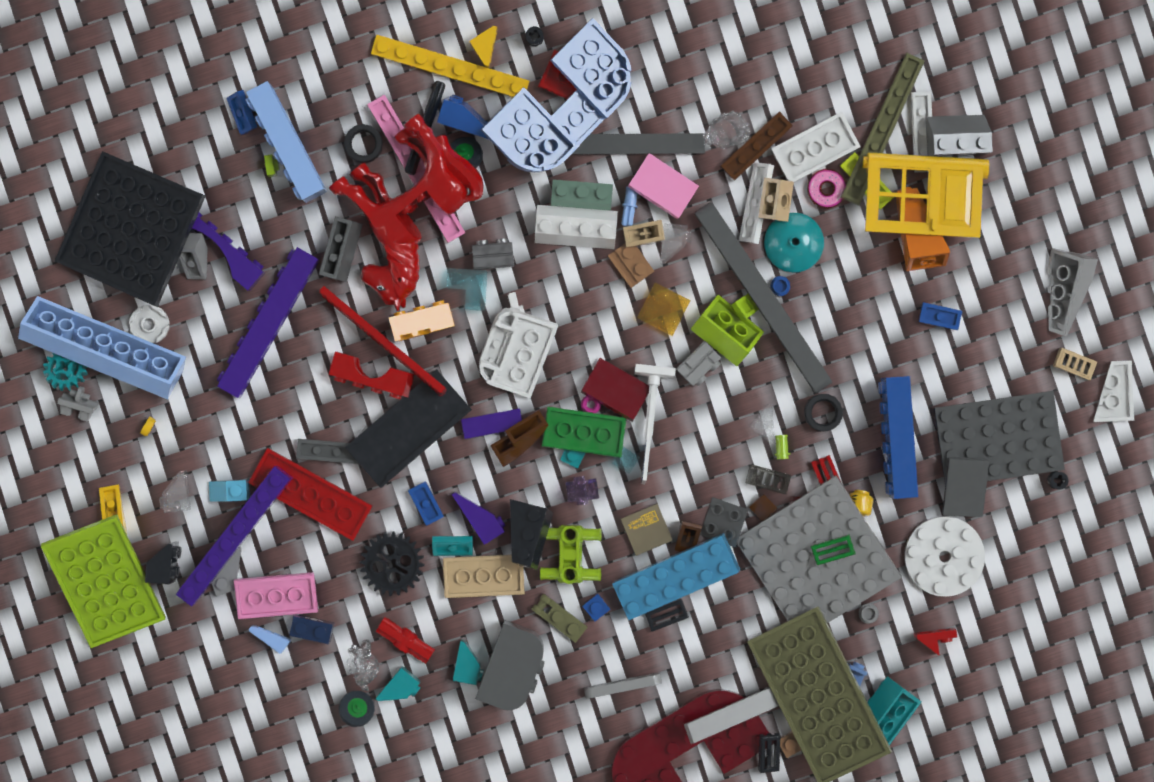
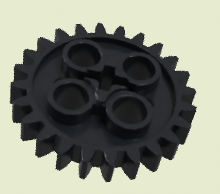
(382, 579)

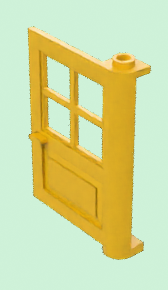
(951, 195)

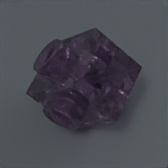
(582, 490)

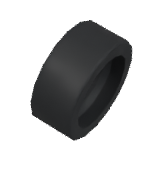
(348, 143)
(823, 427)

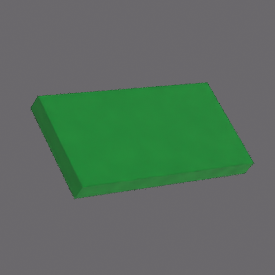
(584, 432)

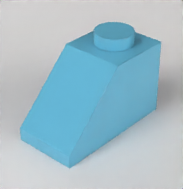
(229, 490)

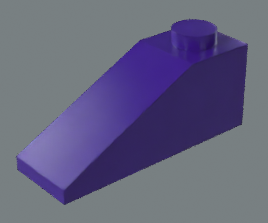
(482, 520)

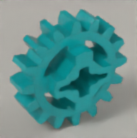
(59, 376)

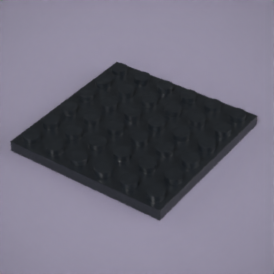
(130, 228)

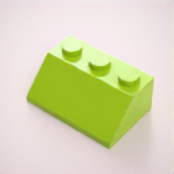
(726, 332)

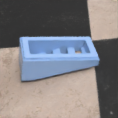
(271, 638)

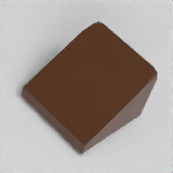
(762, 507)

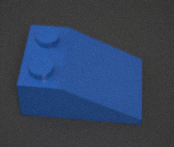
(461, 116)

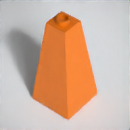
(920, 250)

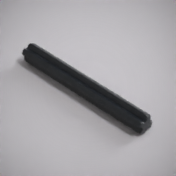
(428, 117)

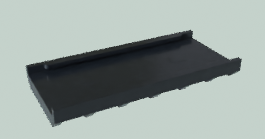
(407, 430)

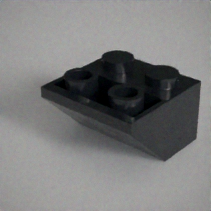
(163, 566)

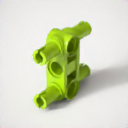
(571, 555)

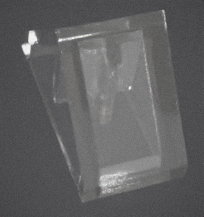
(764, 424)

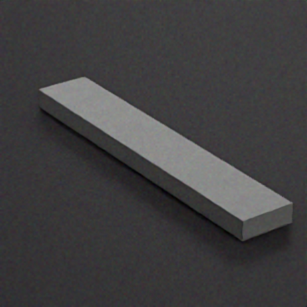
(730, 715)

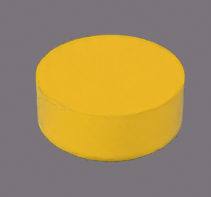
(148, 426)

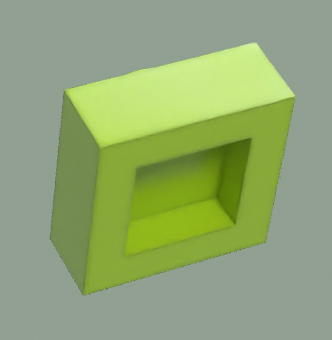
(272, 165)
(745, 307)

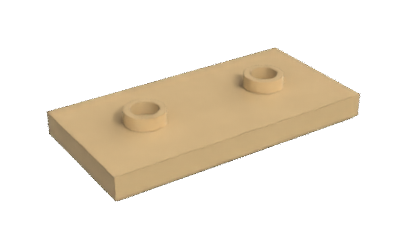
(482, 576)

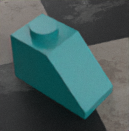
(467, 665)
(400, 686)

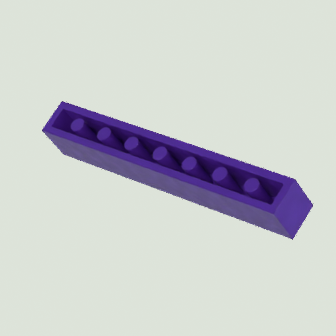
(268, 322)
(234, 536)

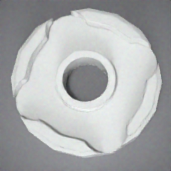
(152, 312)

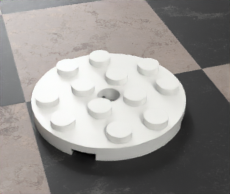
(965, 552)

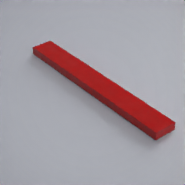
(382, 341)

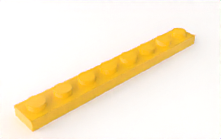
(448, 66)

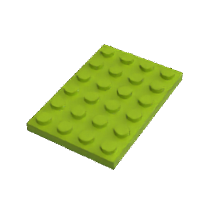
(103, 581)

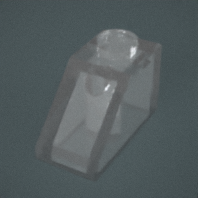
(675, 240)
(176, 494)

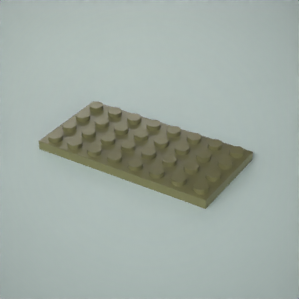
(819, 696)

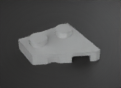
(225, 580)

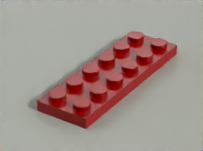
(315, 496)

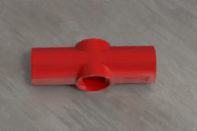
(405, 640)

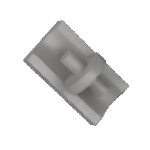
(79, 401)

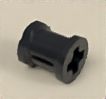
(538, 41)
(1050, 480)

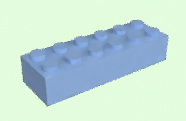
(286, 142)

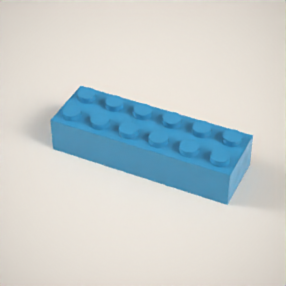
(676, 576)

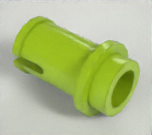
(781, 447)

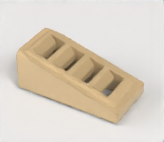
(1060, 357)

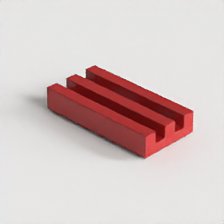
(821, 461)

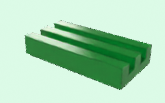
(849, 544)

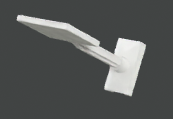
(654, 374)

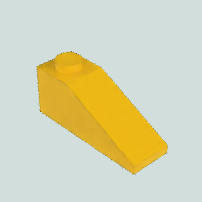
(112, 503)

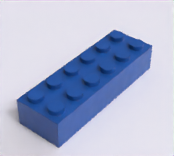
(899, 437)

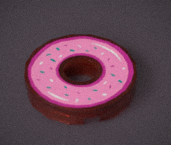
(815, 192)

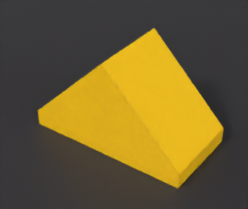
(484, 45)

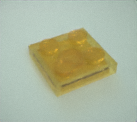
(663, 309)

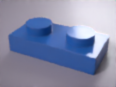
(241, 112)
(940, 316)
(426, 503)

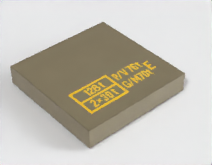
(646, 529)

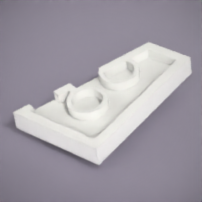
(1117, 394)

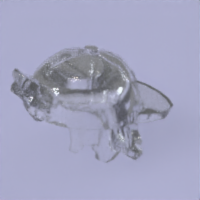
(727, 131)
(363, 664)

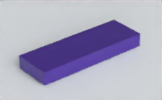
(490, 423)

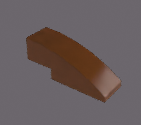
(519, 438)

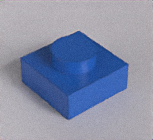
(596, 607)

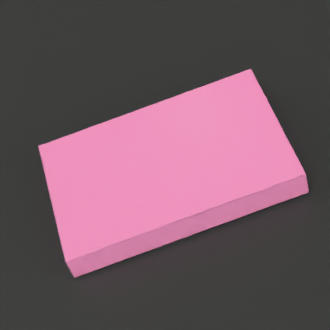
(663, 186)

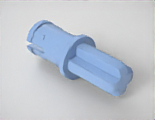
(629, 207)

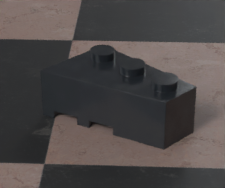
(528, 532)

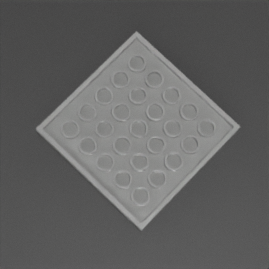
(786, 565)

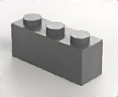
(340, 249)

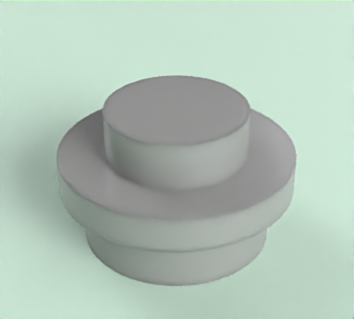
(868, 613)

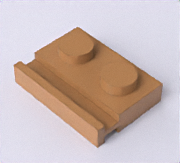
(631, 264)

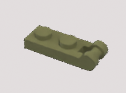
(560, 618)

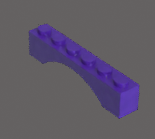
(242, 269)

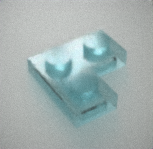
(473, 282)

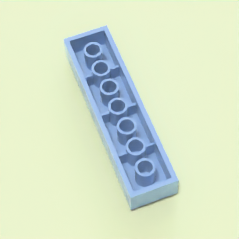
(102, 347)

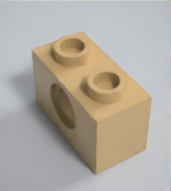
(776, 199)

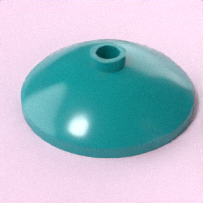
(788, 256)

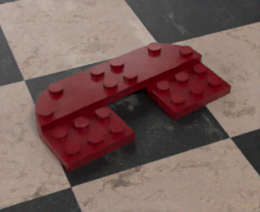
(649, 751)

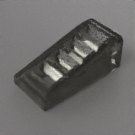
(752, 473)

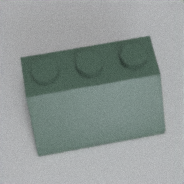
(581, 195)

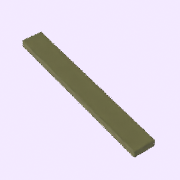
(884, 125)

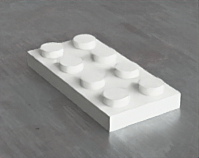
(815, 147)

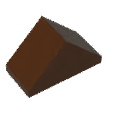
(687, 535)

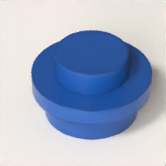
(780, 286)

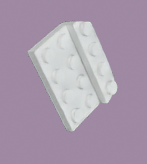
(516, 351)

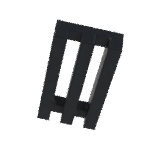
(682, 609)
(761, 762)

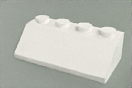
(575, 227)

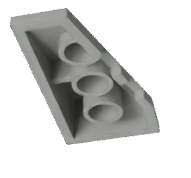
(1069, 283)

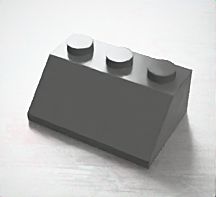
(958, 135)

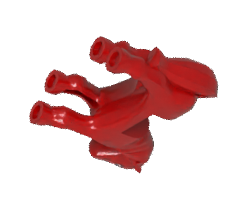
(445, 179)

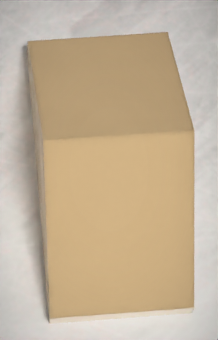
(644, 233)

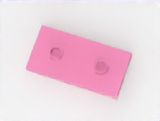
(276, 595)

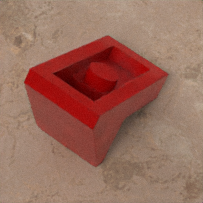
(931, 638)

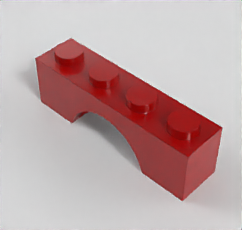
(348, 368)

